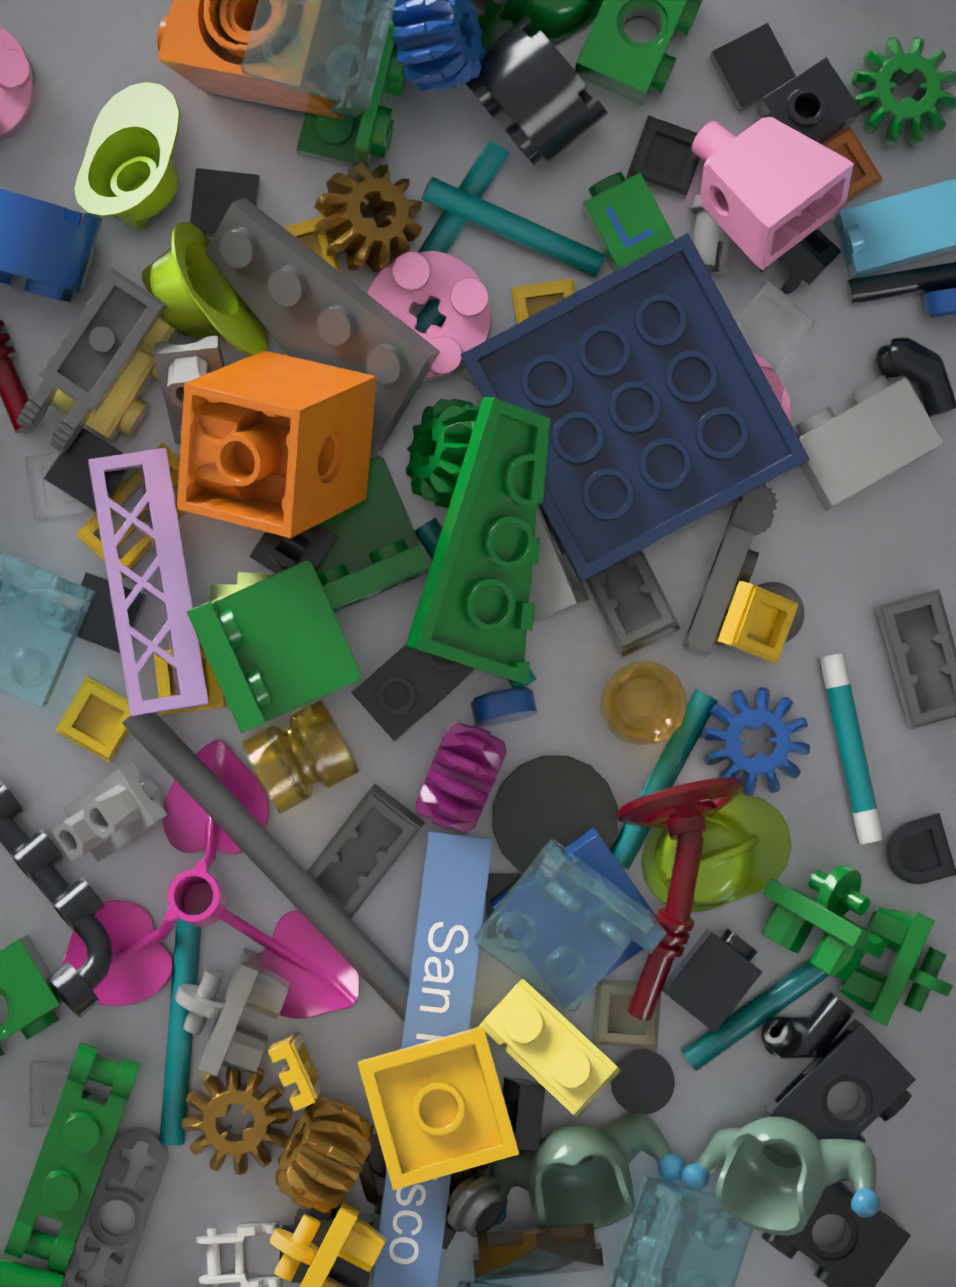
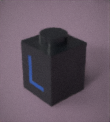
(713, 977)

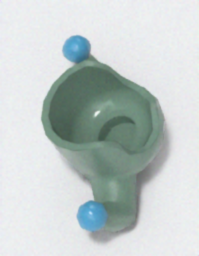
(585, 1171)
(779, 1171)

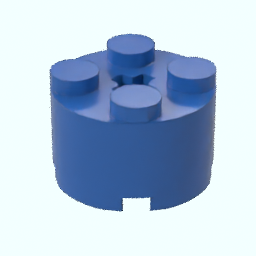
(45, 245)

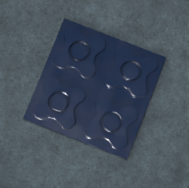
(645, 403)

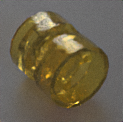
(643, 703)
(300, 756)

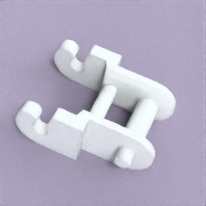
(213, 1241)

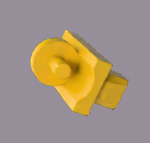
(346, 1238)

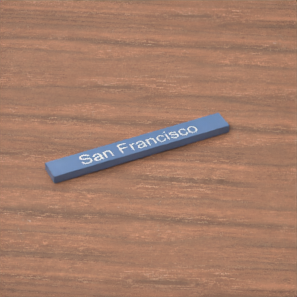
(435, 1008)

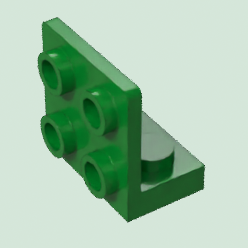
(367, 135)
(374, 545)
(275, 645)

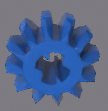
(438, 42)
(753, 720)

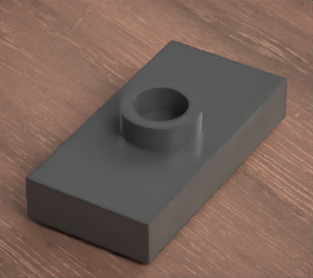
(633, 604)
(921, 656)
(364, 849)

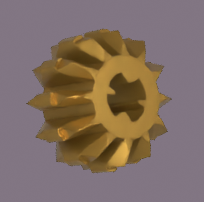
(375, 197)
(254, 1132)
(324, 1155)

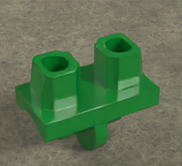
(797, 913)
(905, 938)

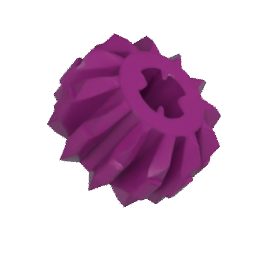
(461, 777)

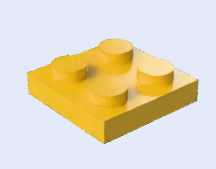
(438, 1108)

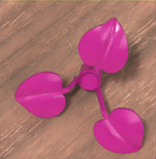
(142, 966)

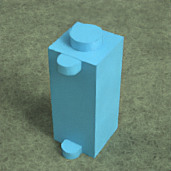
(898, 230)

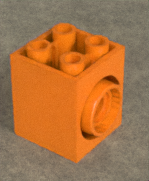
(207, 48)
(276, 443)

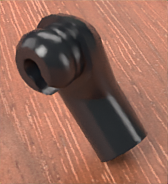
(921, 366)
(806, 1035)

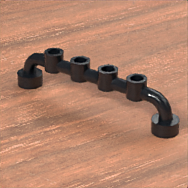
(74, 903)

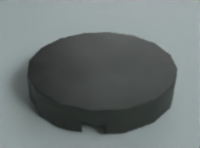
(551, 800)

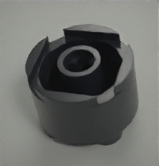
(536, 92)

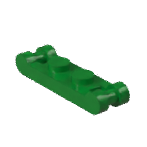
(72, 1157)

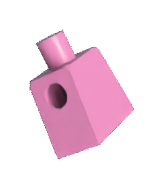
(769, 185)

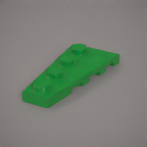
(481, 570)

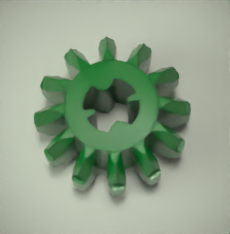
(901, 69)
(440, 449)

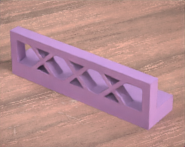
(171, 576)

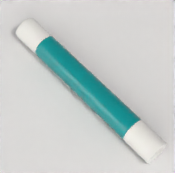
(851, 748)

